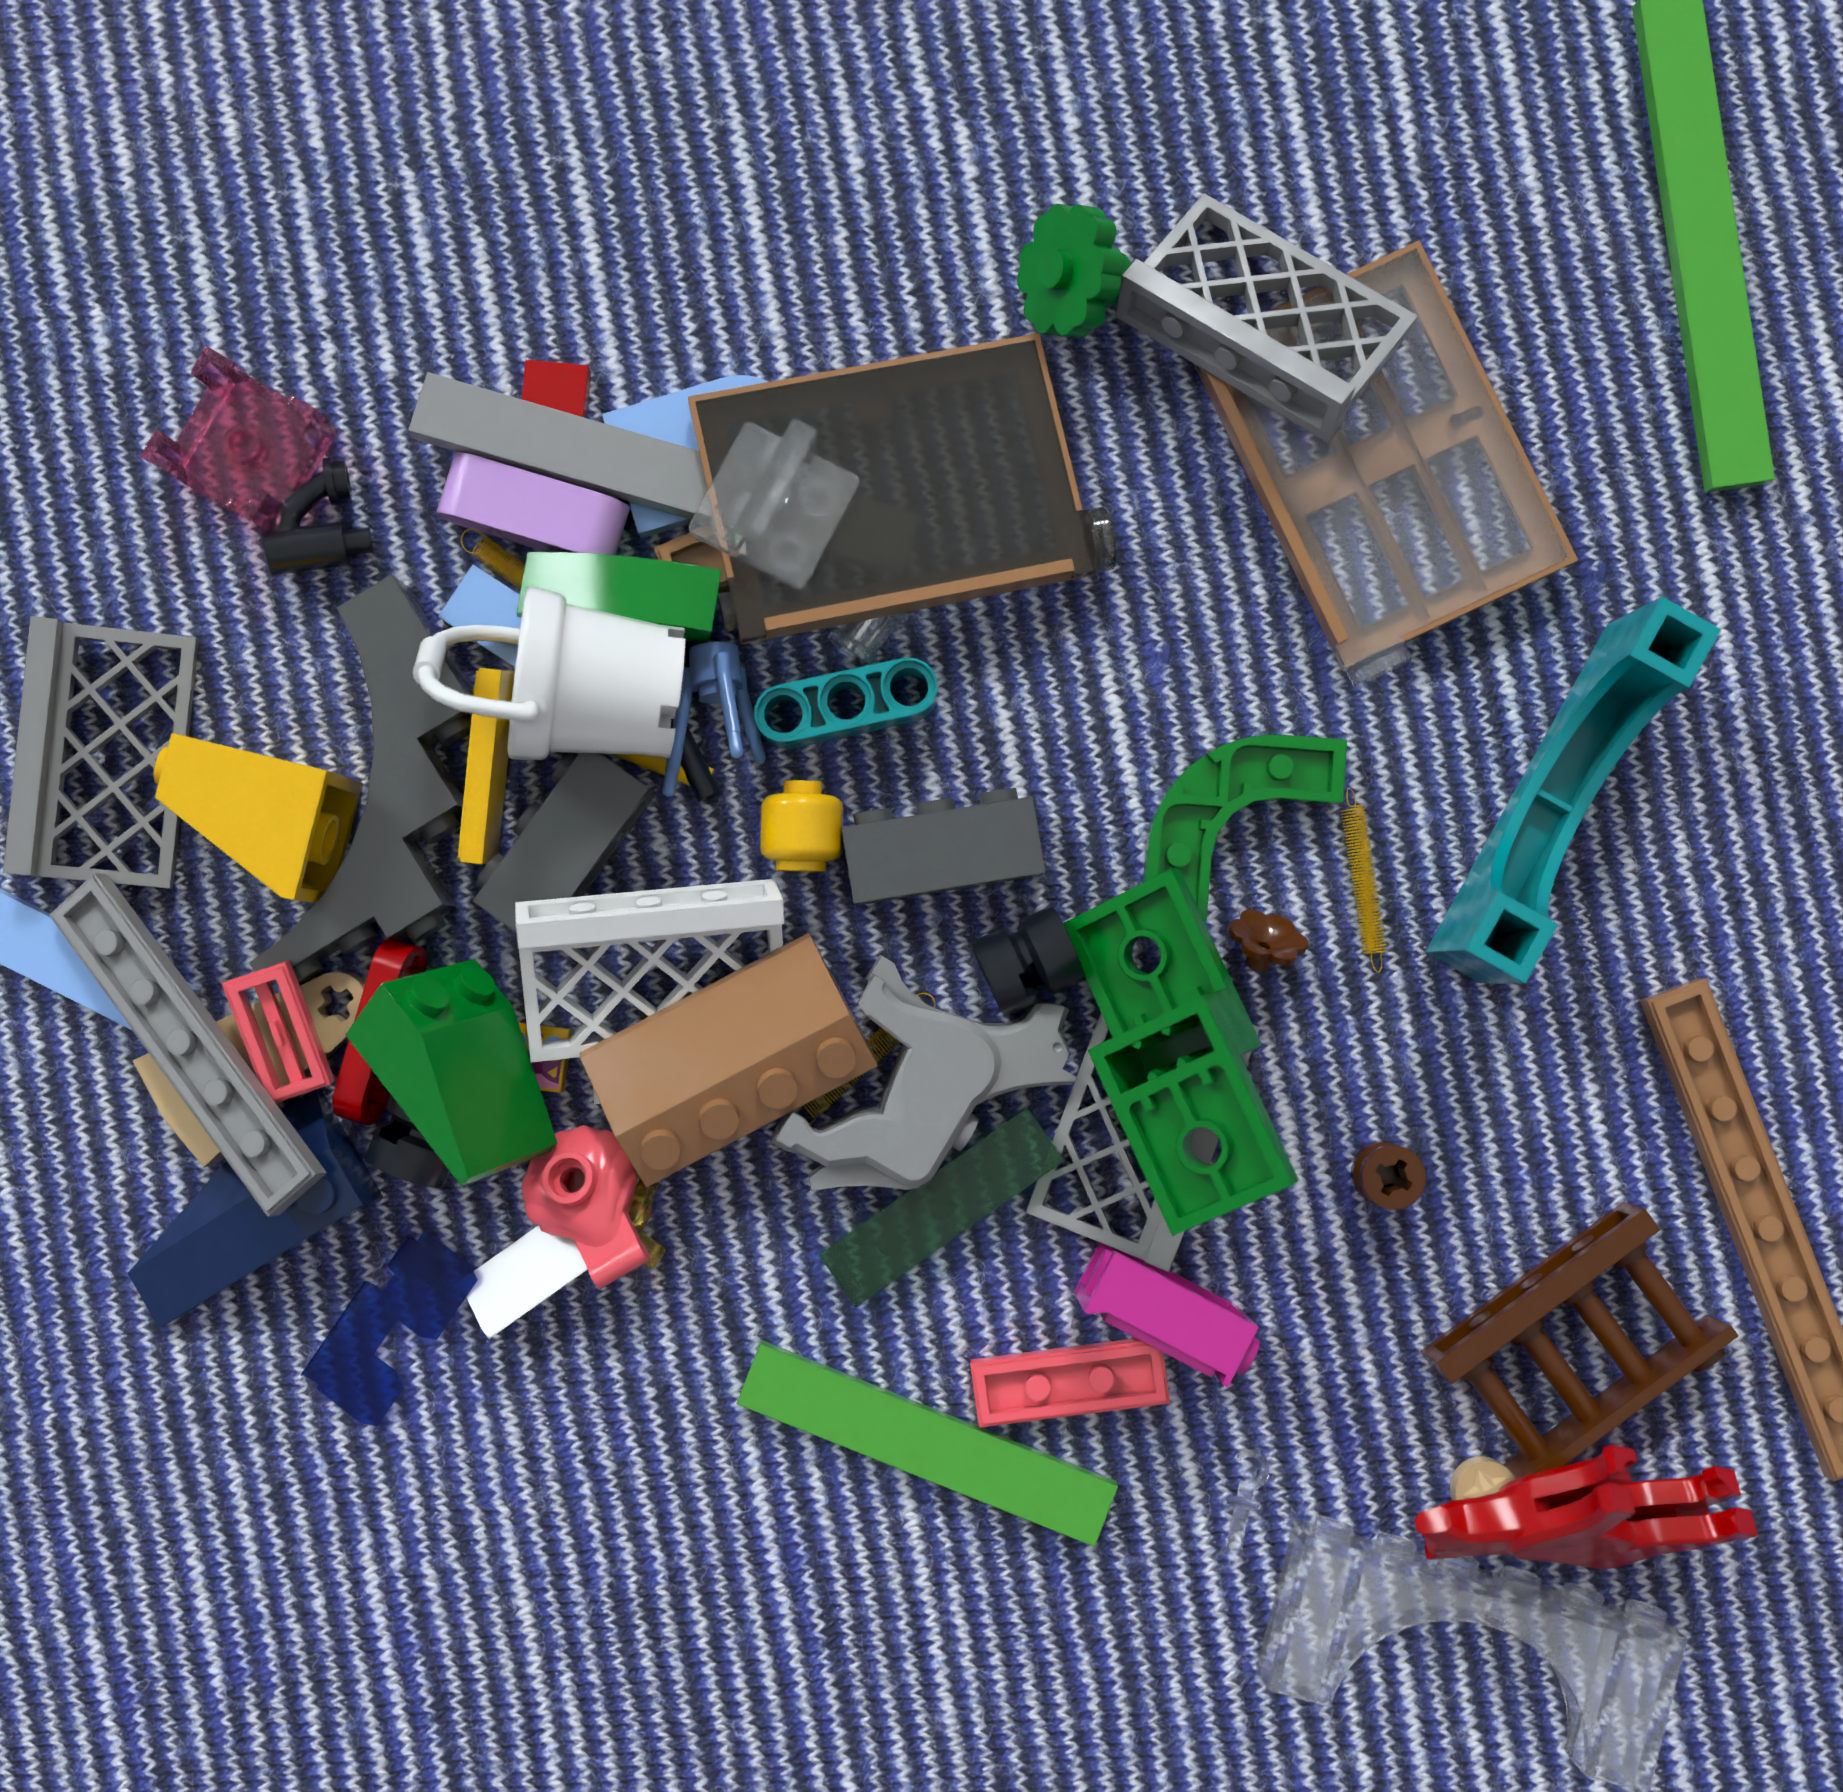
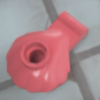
(586, 1196)

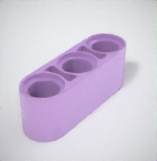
(530, 508)

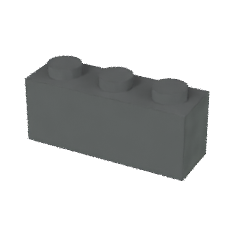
(566, 837)
(942, 847)

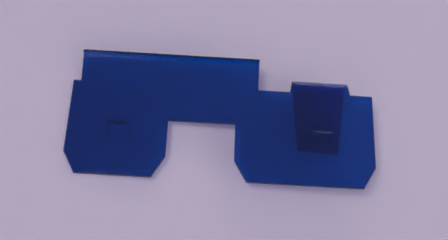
(422, 1295)

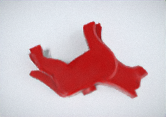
(1589, 1515)

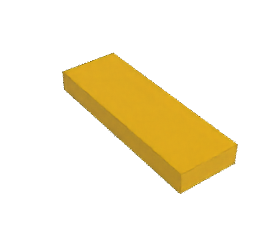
(486, 772)

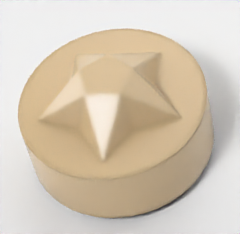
(1478, 1478)

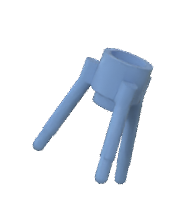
(718, 680)

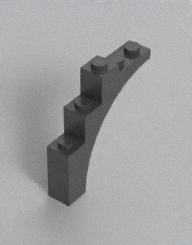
(408, 797)

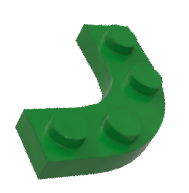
(1227, 781)

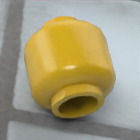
(801, 827)

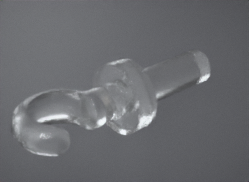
(1243, 1500)

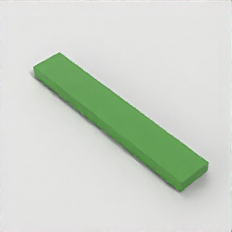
(928, 1443)

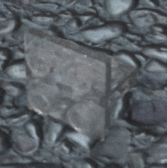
(775, 502)

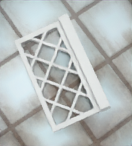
(634, 919)

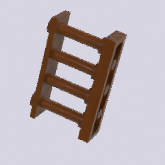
(1569, 1279)

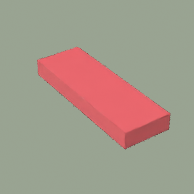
(1068, 1382)

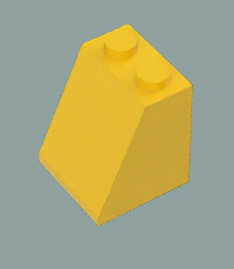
(264, 812)

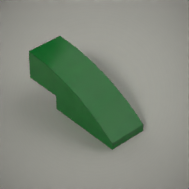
(630, 587)

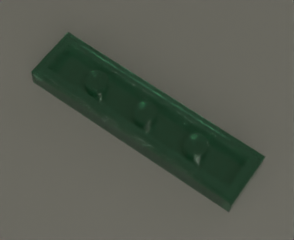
(942, 1208)

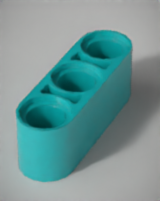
(815, 693)

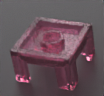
(243, 442)

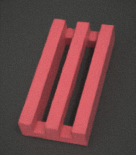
(302, 1023)

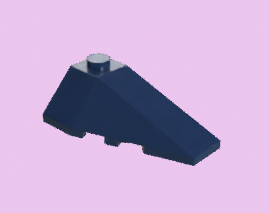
(229, 1236)

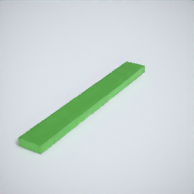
(1703, 244)

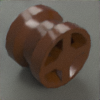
(1376, 1168)

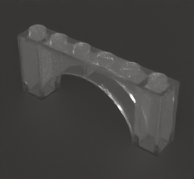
(1352, 1591)

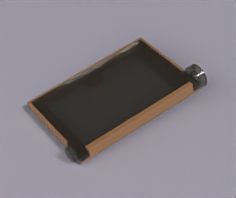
(955, 492)

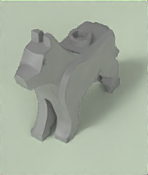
(931, 1090)

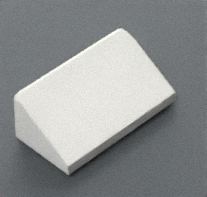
(522, 1278)

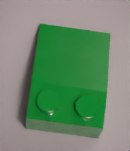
(457, 1068)

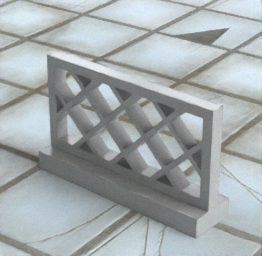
(1238, 345)
(44, 742)
(1156, 1242)

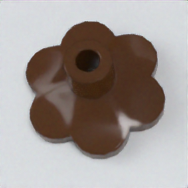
(1267, 939)

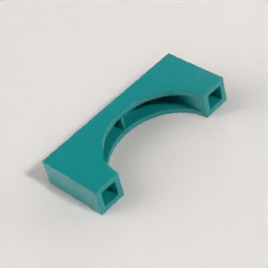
(1501, 910)

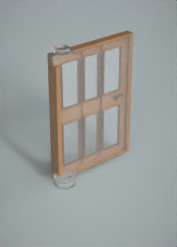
(1417, 495)

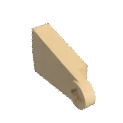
(330, 1032)

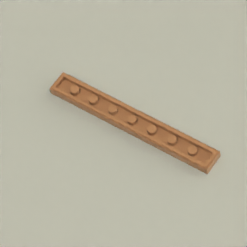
(1755, 1207)

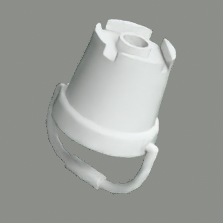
(578, 681)

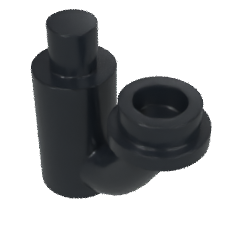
(317, 546)

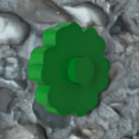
(1071, 270)

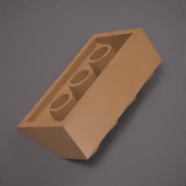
(727, 1060)

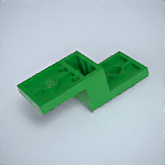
(1178, 1054)

